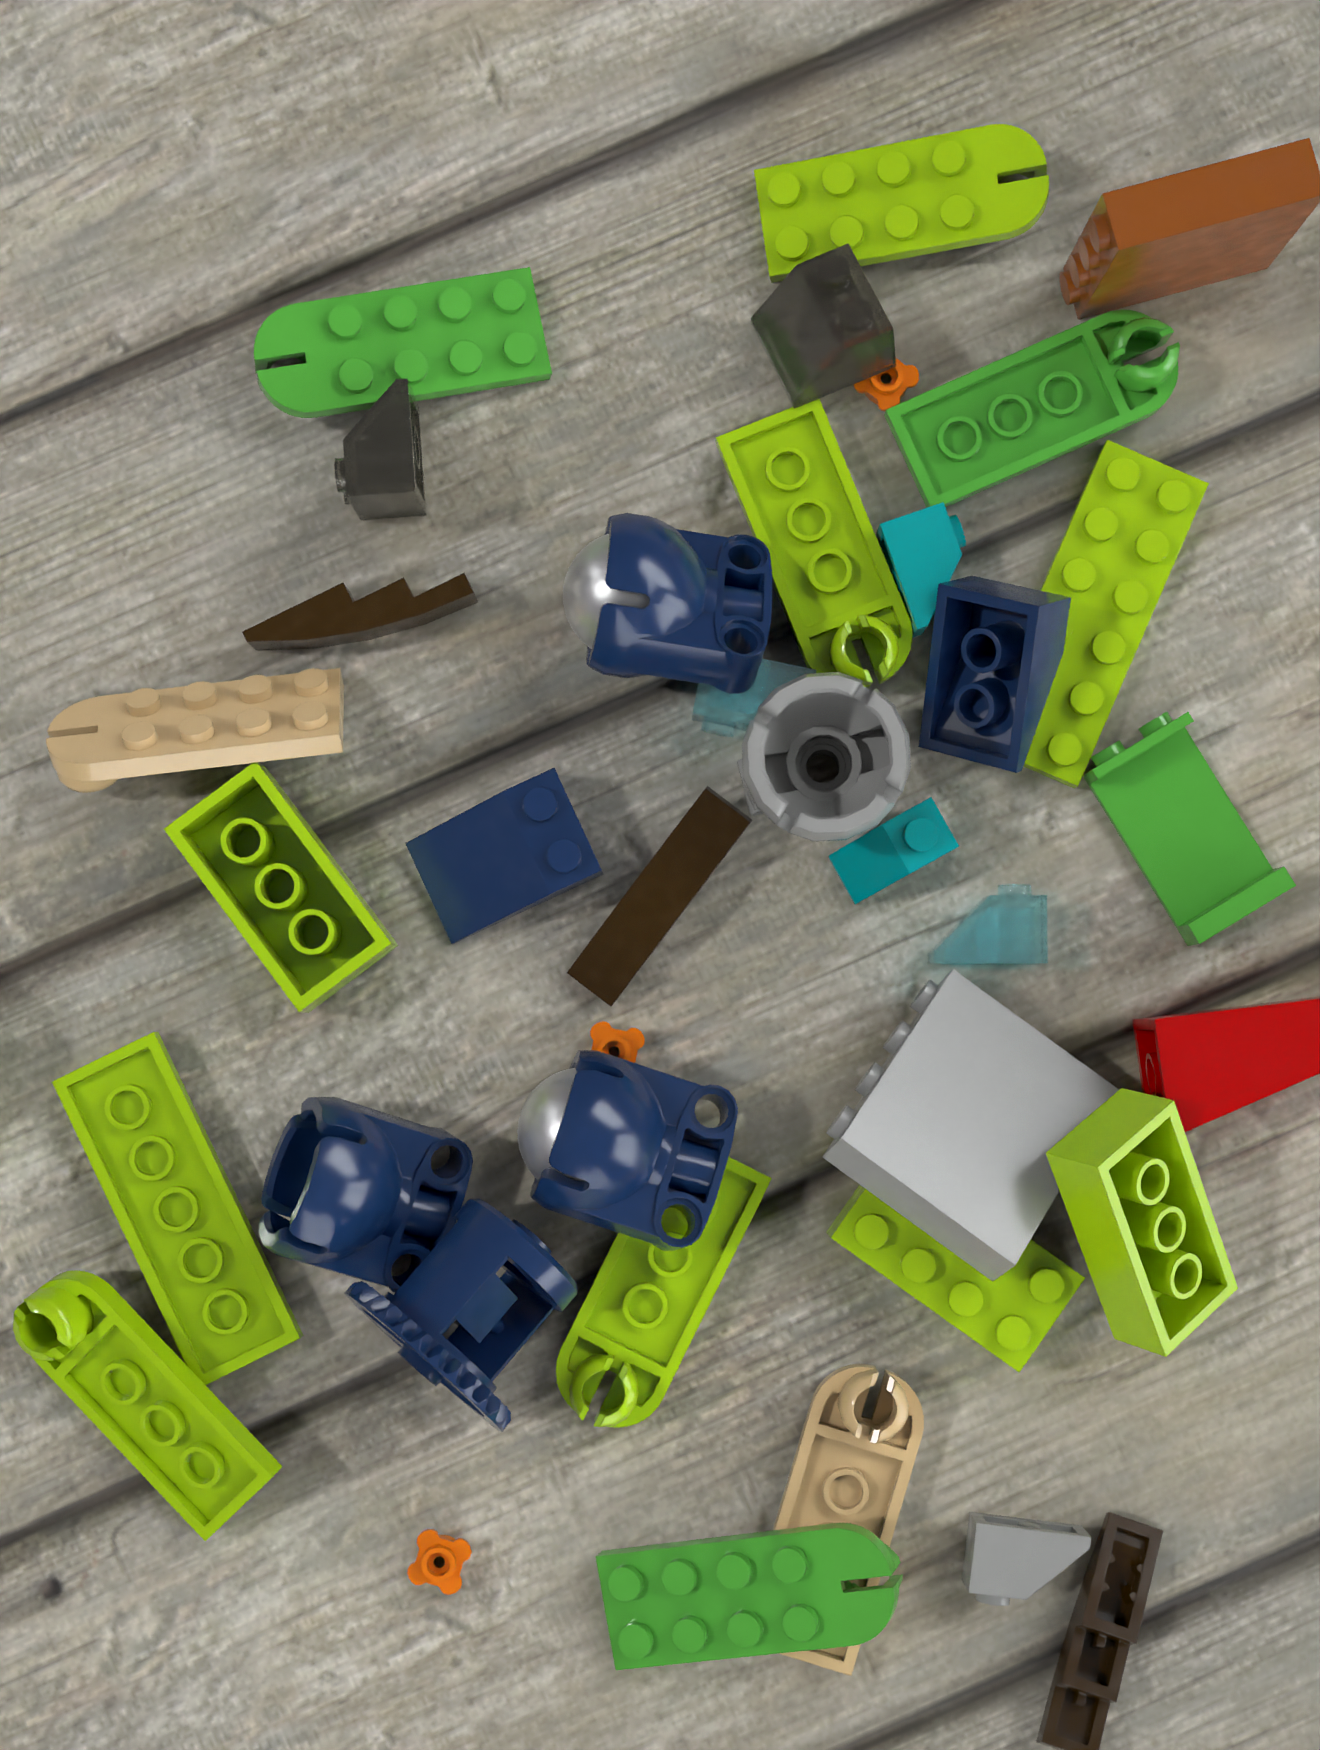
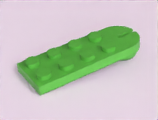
(437, 334)
(1034, 405)
(746, 1594)

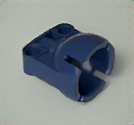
(360, 1190)

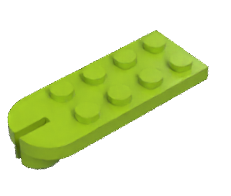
(903, 197)
(818, 542)
(651, 1305)
(143, 1398)

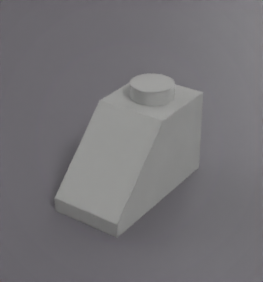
(1017, 1555)

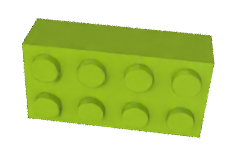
(281, 887)
(1143, 1220)
(1000, 1315)

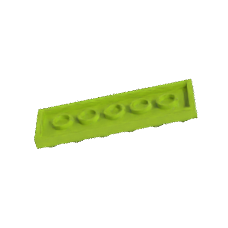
(1114, 571)
(177, 1209)

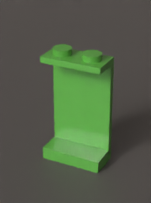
(1183, 830)

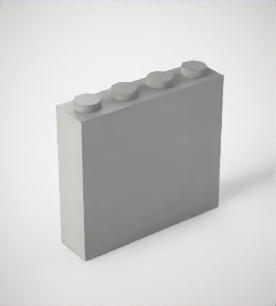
(964, 1123)

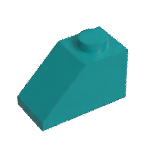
(921, 554)
(893, 850)

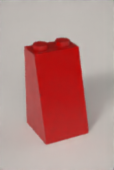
(1227, 1055)

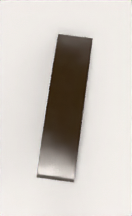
(338, 619)
(659, 896)
(1100, 1634)

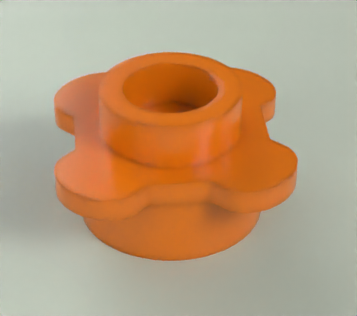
(889, 394)
(627, 1041)
(434, 1545)

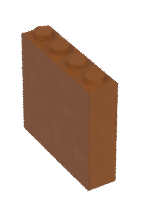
(1191, 229)

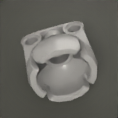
(832, 718)

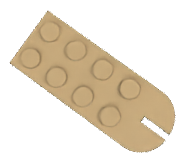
(197, 727)
(852, 1468)

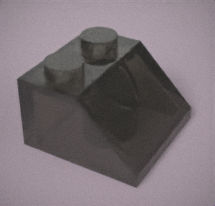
(825, 328)
(384, 459)

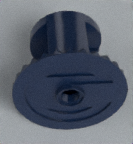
(462, 1287)

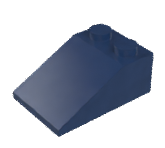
(991, 669)
(504, 856)

